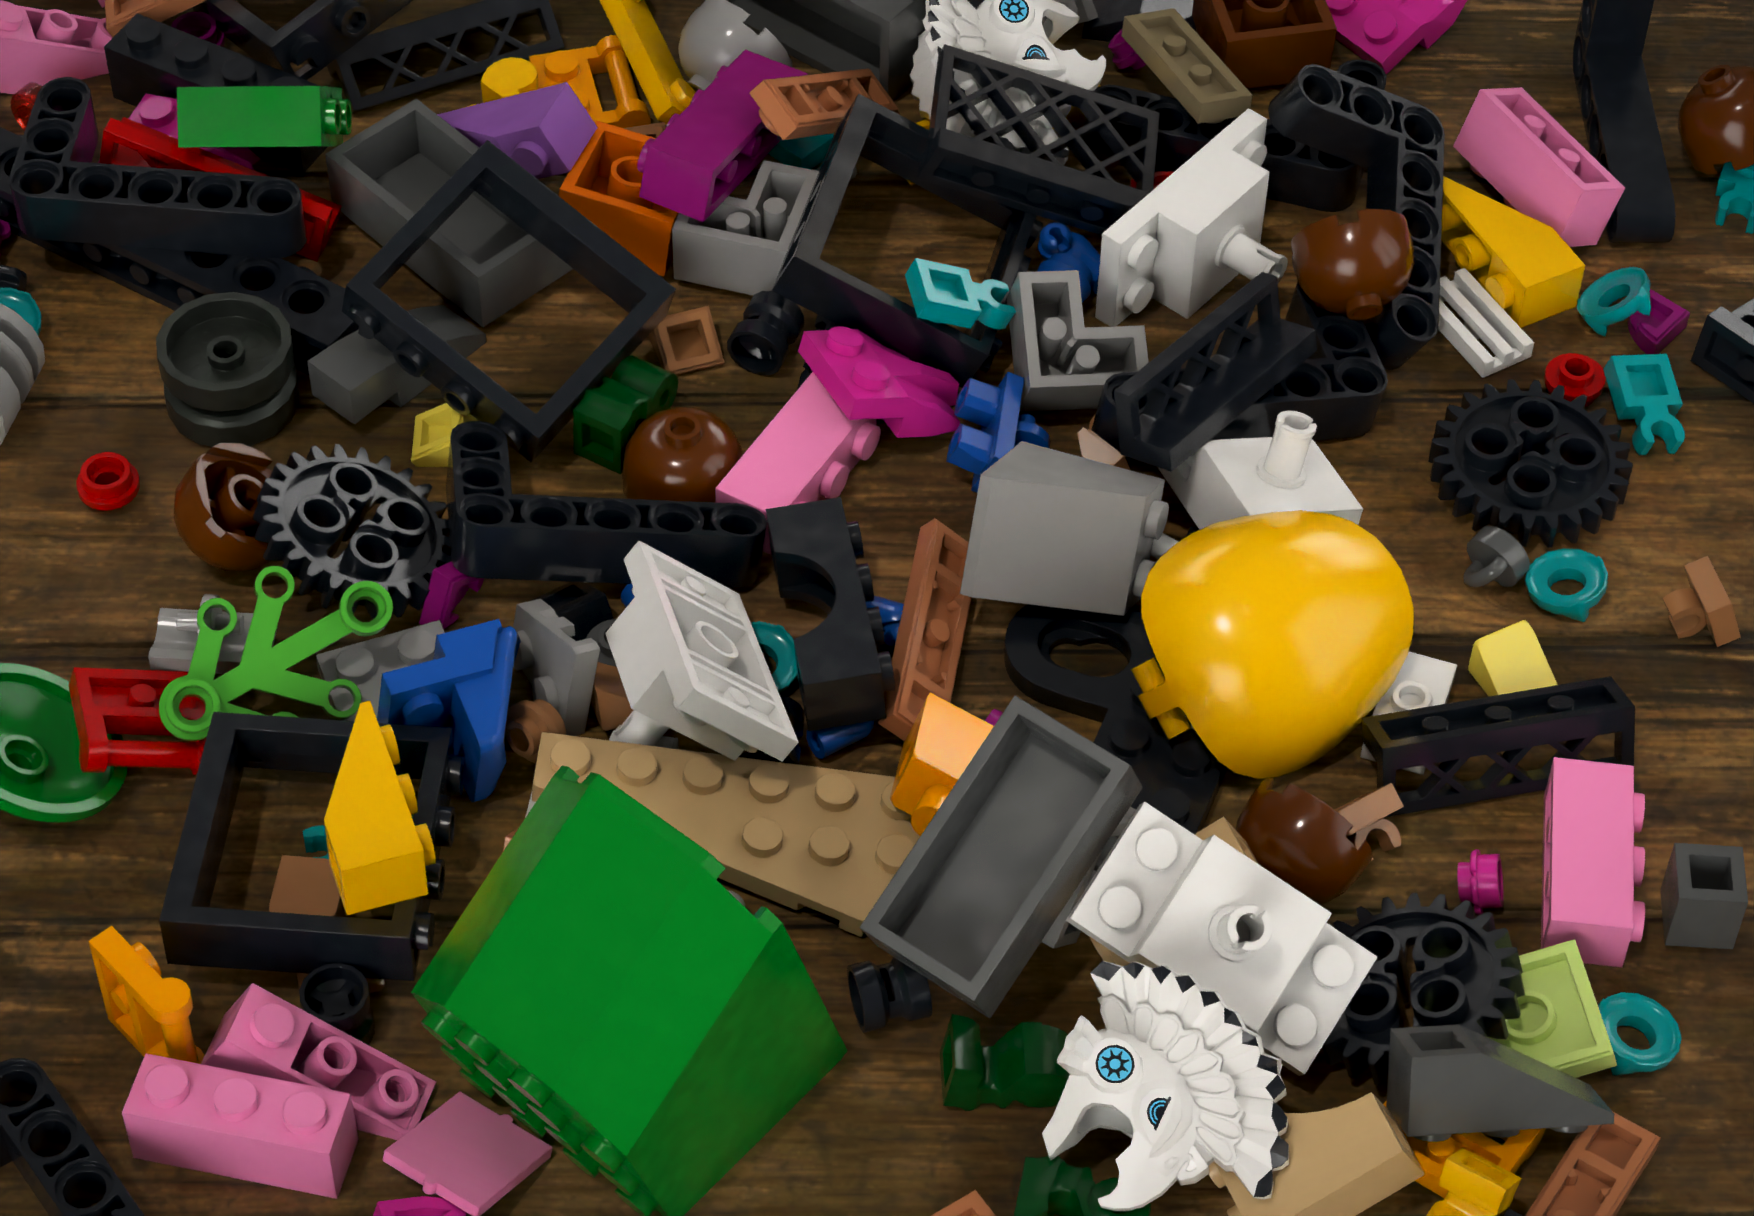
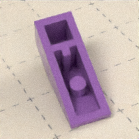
(536, 128)

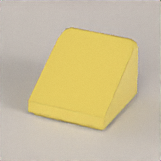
(433, 435)
(1510, 661)

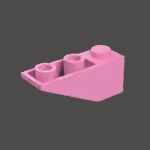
(48, 46)
(288, 1044)

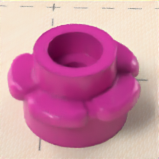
(1481, 881)

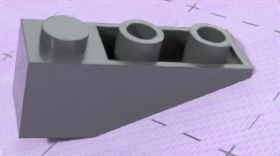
(1463, 1082)

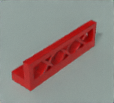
(138, 145)

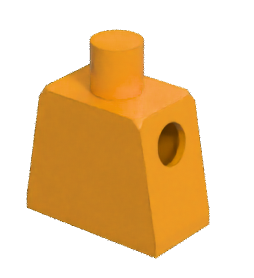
(935, 758)

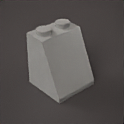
(1063, 532)

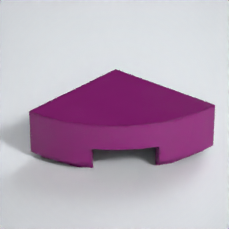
(1659, 328)
(446, 591)

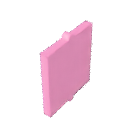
(467, 1154)

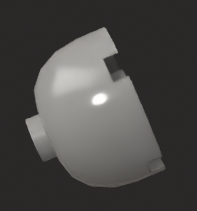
(717, 37)

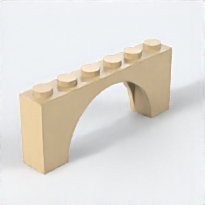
(1337, 1156)

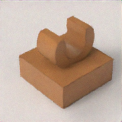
(1702, 605)
(1368, 814)

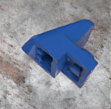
(460, 690)

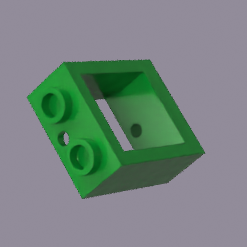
(262, 116)

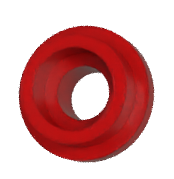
(1578, 376)
(107, 481)

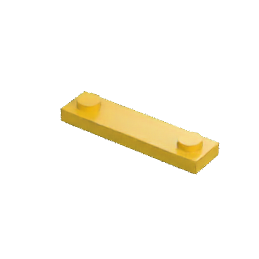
(649, 57)

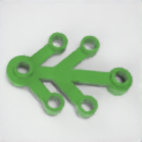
(266, 666)

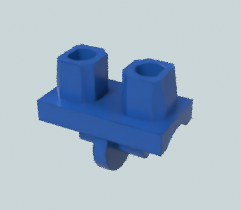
(1000, 424)

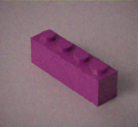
(712, 141)

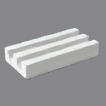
(1482, 320)

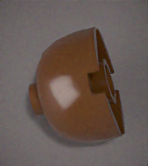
(1719, 119)
(1354, 264)
(679, 456)
(218, 504)
(1302, 841)

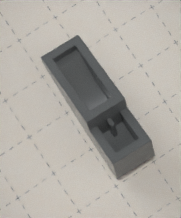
(362, 373)

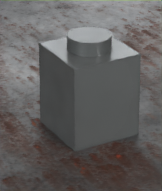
(1703, 896)

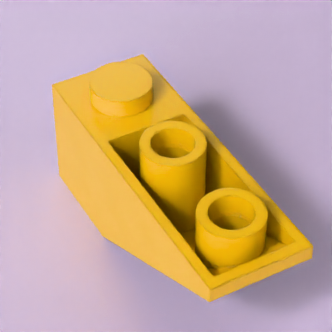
(1510, 255)
(369, 823)

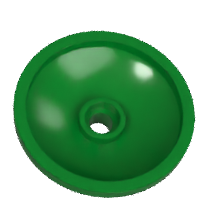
(41, 751)

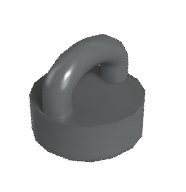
(1495, 557)

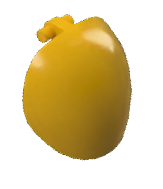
(1273, 637)

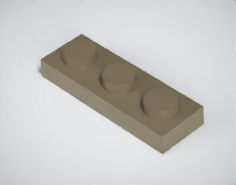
(1186, 65)

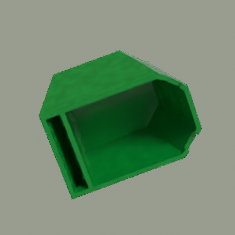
(627, 998)

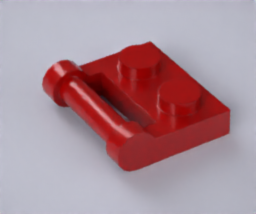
(128, 703)

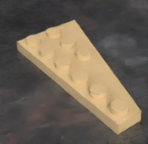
(774, 826)

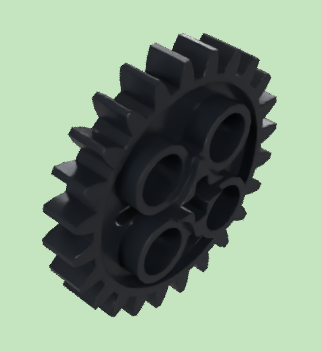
(1530, 462)
(323, 500)
(1461, 978)

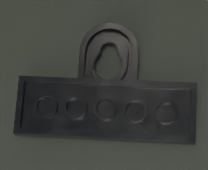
(1175, 773)

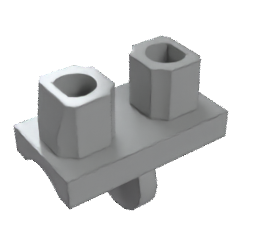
(179, 632)

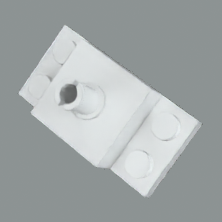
(1192, 230)
(1262, 476)
(694, 663)
(1229, 925)

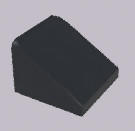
(580, 605)

